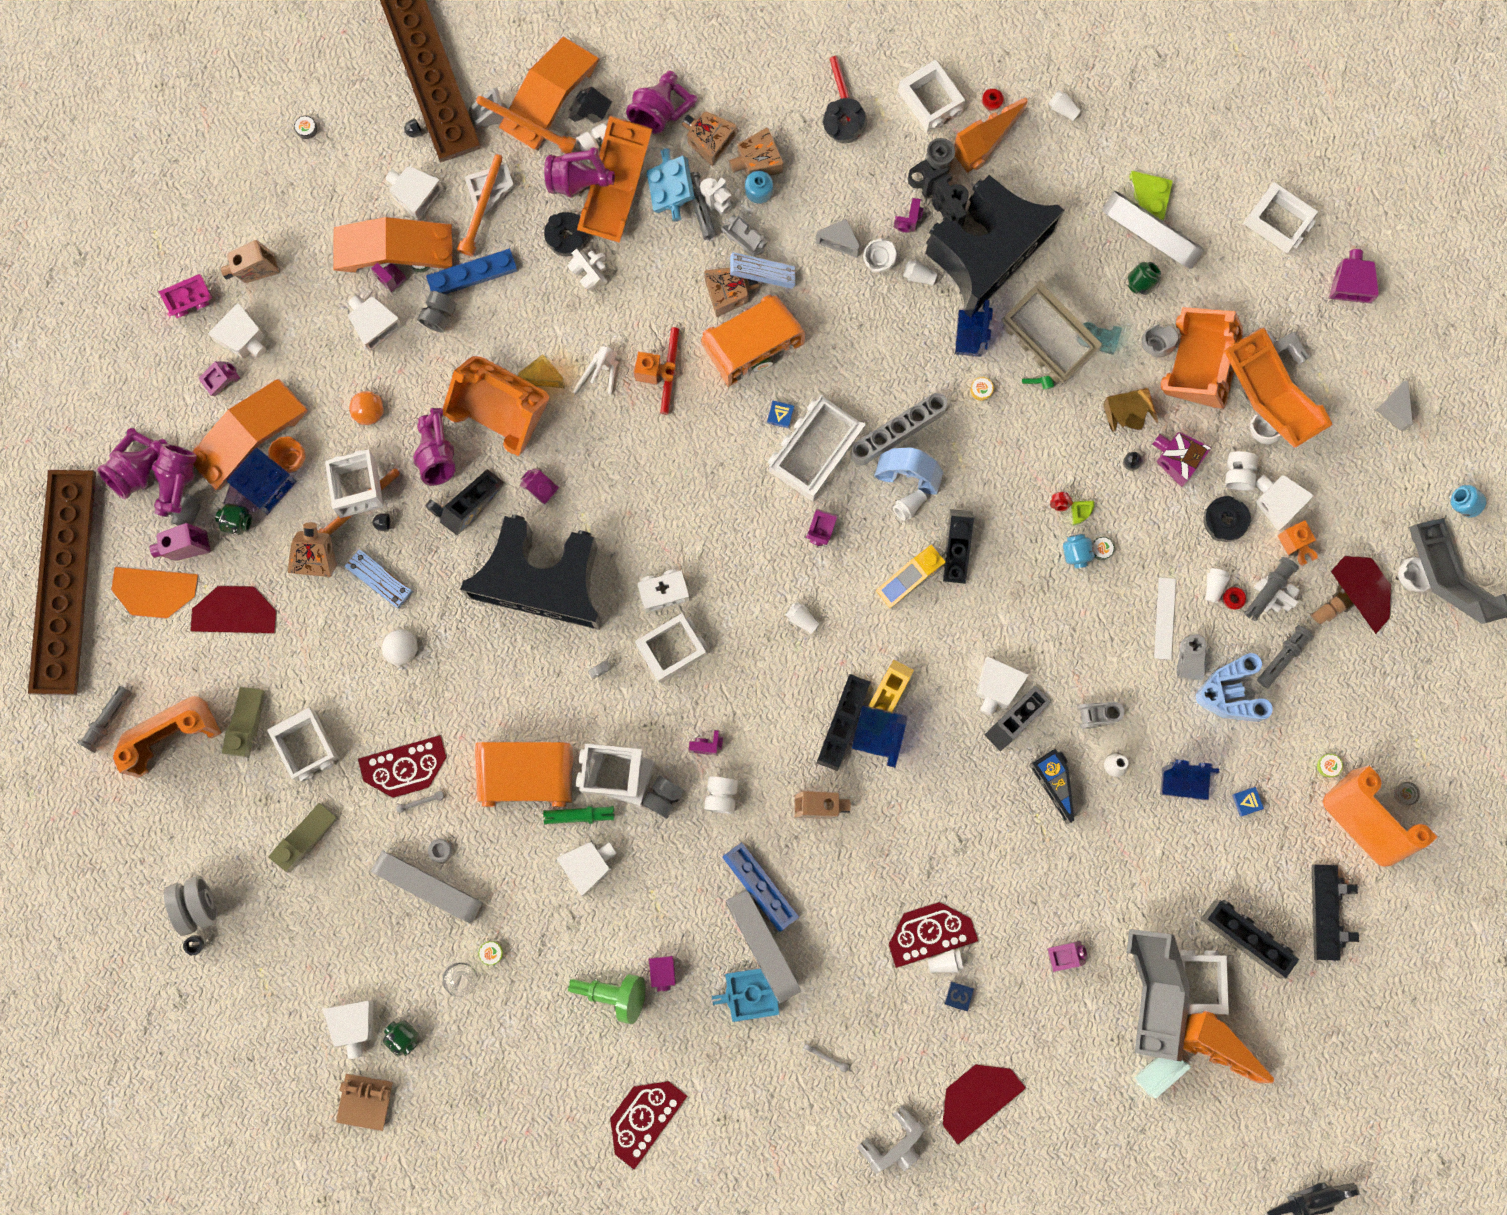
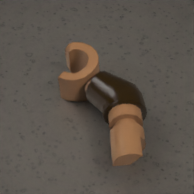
(1338, 604)

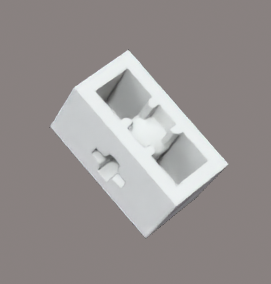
(675, 590)

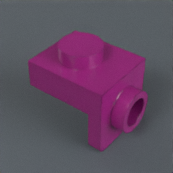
(908, 224)
(538, 485)
(821, 527)

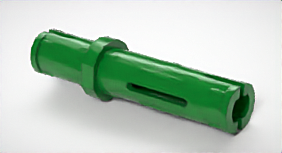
(589, 814)

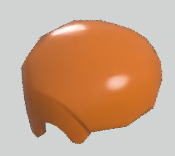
(366, 408)
(287, 453)

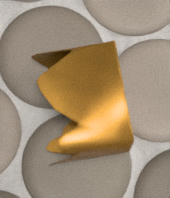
(1129, 409)

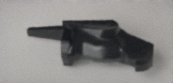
(1316, 1199)

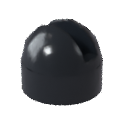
(413, 128)
(1128, 460)
(382, 522)
(193, 949)

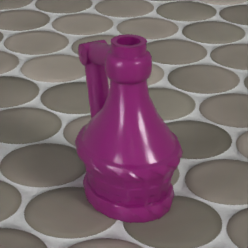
(653, 105)
(570, 175)
(434, 453)
(130, 470)
(172, 472)

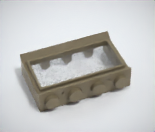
(1051, 333)

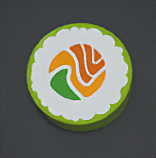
(1329, 765)
(490, 953)

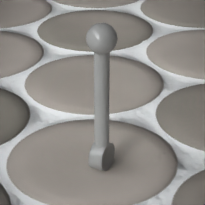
(438, 796)
(843, 1066)

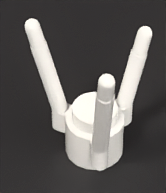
(603, 360)

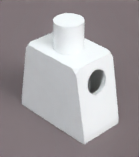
(414, 190)
(372, 321)
(239, 333)
(1281, 499)
(998, 685)
(587, 865)
(350, 1025)

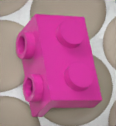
(186, 295)

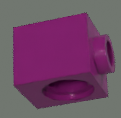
(662, 973)

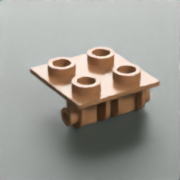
(364, 1102)

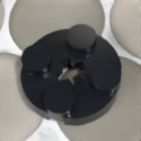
(836, 111)
(556, 225)
(1232, 508)

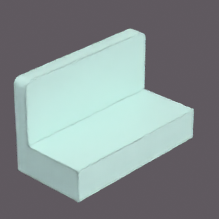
(1160, 1075)

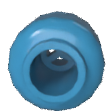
(759, 187)
(1468, 501)
(1078, 550)

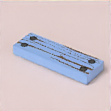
(762, 270)
(378, 579)

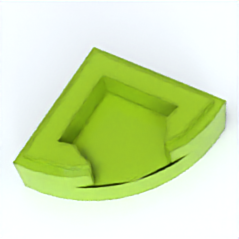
(1081, 511)

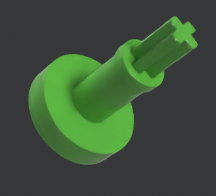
(627, 998)

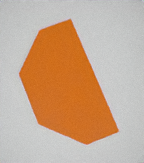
(152, 591)

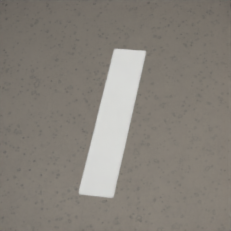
(1165, 618)

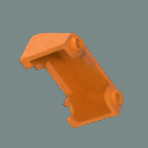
(752, 338)
(1201, 366)
(495, 400)
(134, 744)
(524, 772)
(1369, 823)

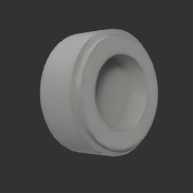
(599, 669)
(440, 850)

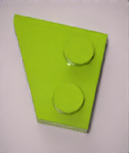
(1151, 192)

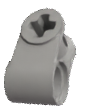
(1192, 662)
(1095, 714)

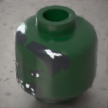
(1144, 278)
(233, 519)
(400, 1038)

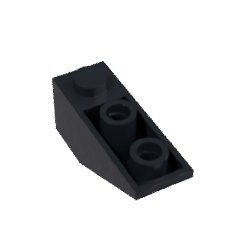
(958, 545)

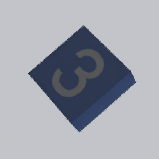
(958, 996)

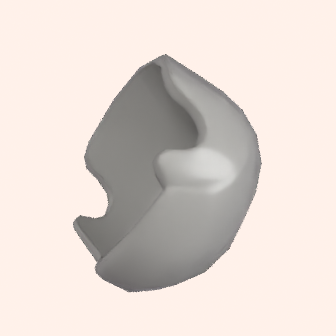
(1160, 340)

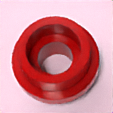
(990, 104)
(1061, 501)
(1241, 598)

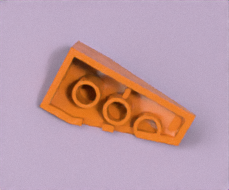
(981, 138)
(1214, 1038)

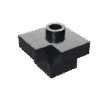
(590, 105)

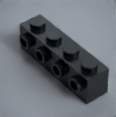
(1249, 939)

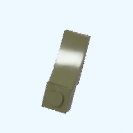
(244, 723)
(303, 838)

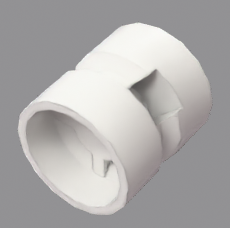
(588, 140)
(1241, 471)
(720, 795)

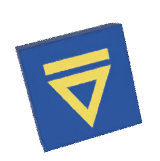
(780, 414)
(1247, 801)

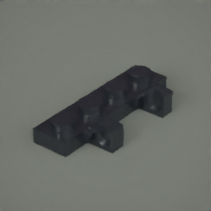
(1326, 893)

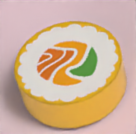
(981, 388)

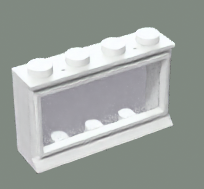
(815, 447)

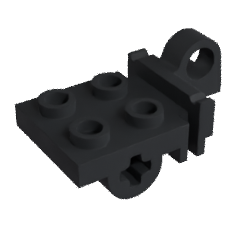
(947, 199)

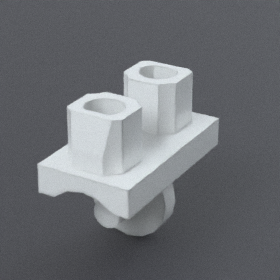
(716, 195)
(582, 261)
(1283, 599)

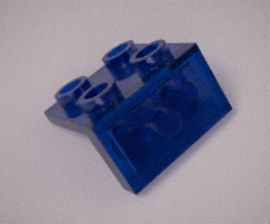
(974, 332)
(261, 481)
(880, 733)
(1187, 780)

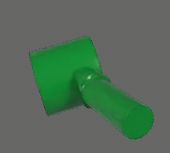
(1046, 382)

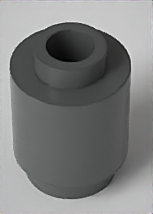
(189, 511)

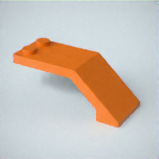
(547, 88)
(624, 153)
(392, 242)
(1272, 390)
(244, 429)

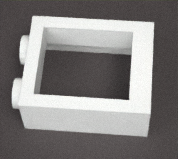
(920, 78)
(1291, 204)
(358, 502)
(656, 669)
(289, 726)
(646, 772)
(634, 775)
(1210, 956)

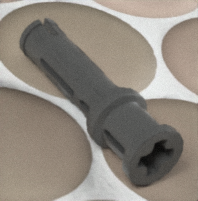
(708, 228)
(1277, 580)
(1289, 646)
(98, 729)

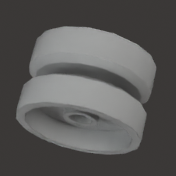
(190, 905)

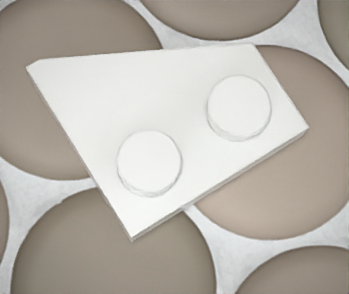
(501, 187)

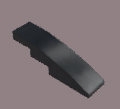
(843, 722)

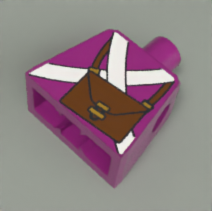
(1180, 456)

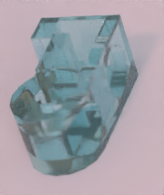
(1106, 337)

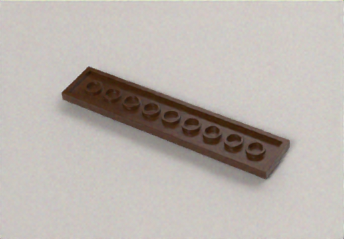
(431, 78)
(62, 583)

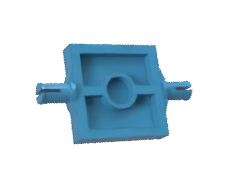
(670, 184)
(748, 996)

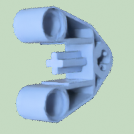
(911, 463)
(1237, 710)

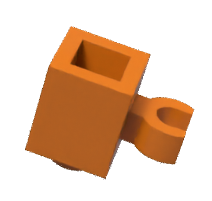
(649, 368)
(1298, 540)

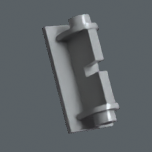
(751, 242)

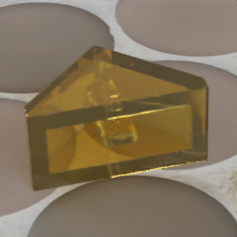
(542, 373)

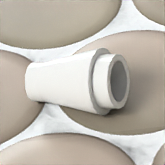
(1064, 105)
(919, 273)
(907, 506)
(1216, 584)
(800, 616)
(1111, 766)
(947, 962)

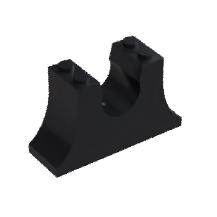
(987, 261)
(551, 592)

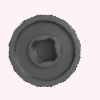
(940, 154)
(437, 310)
(663, 797)

